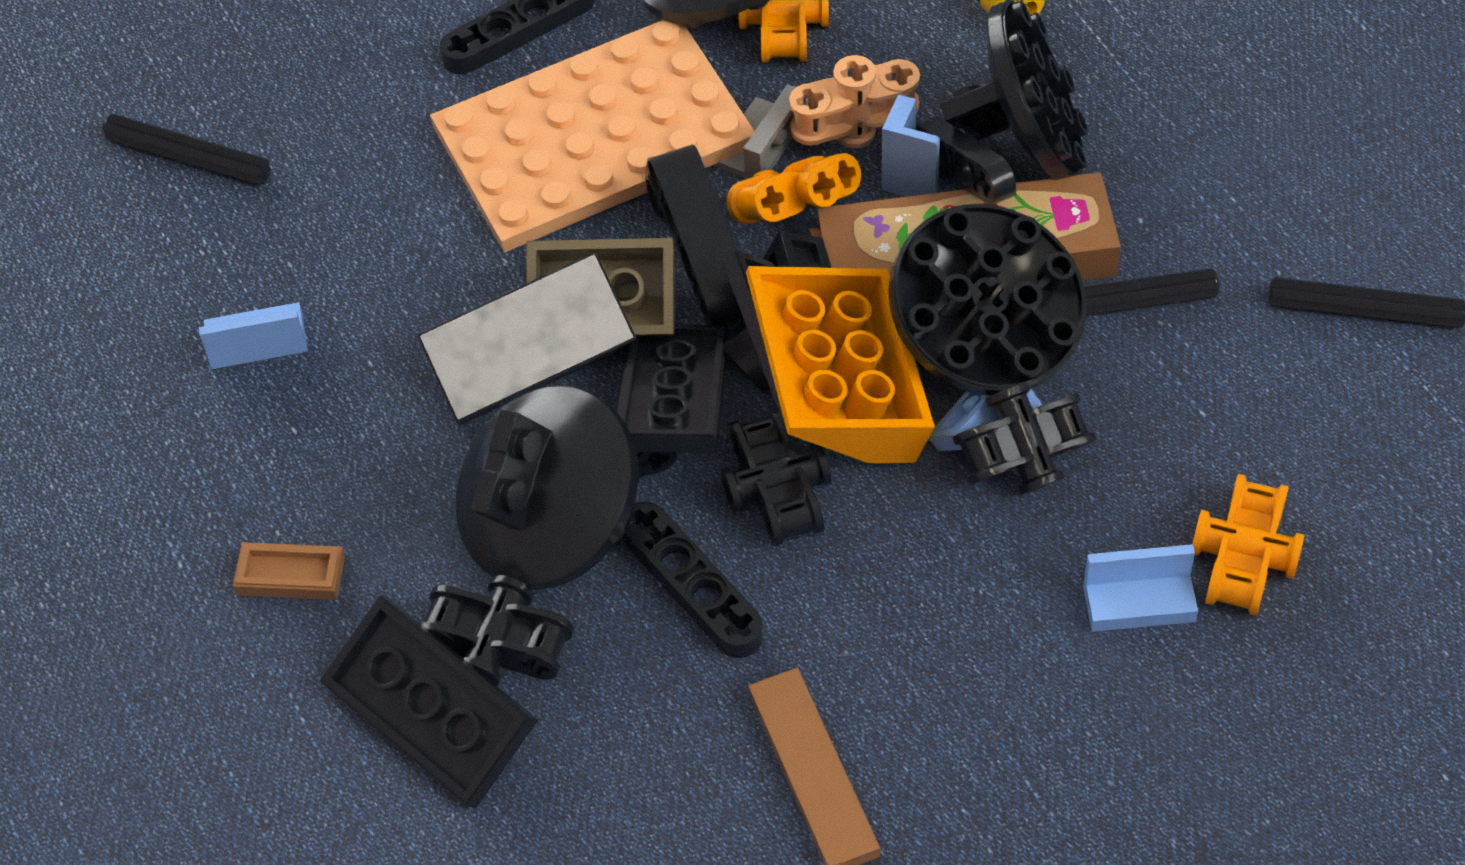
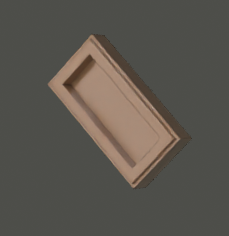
(289, 571)

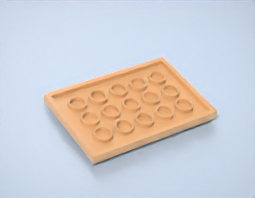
(584, 128)

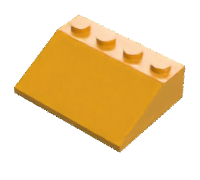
(841, 361)

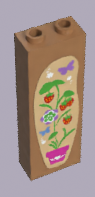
(1070, 208)

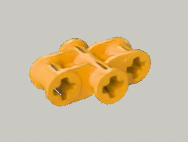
(785, 26)
(777, 195)
(1247, 544)

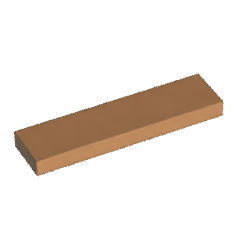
(813, 770)

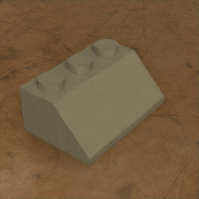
(638, 270)

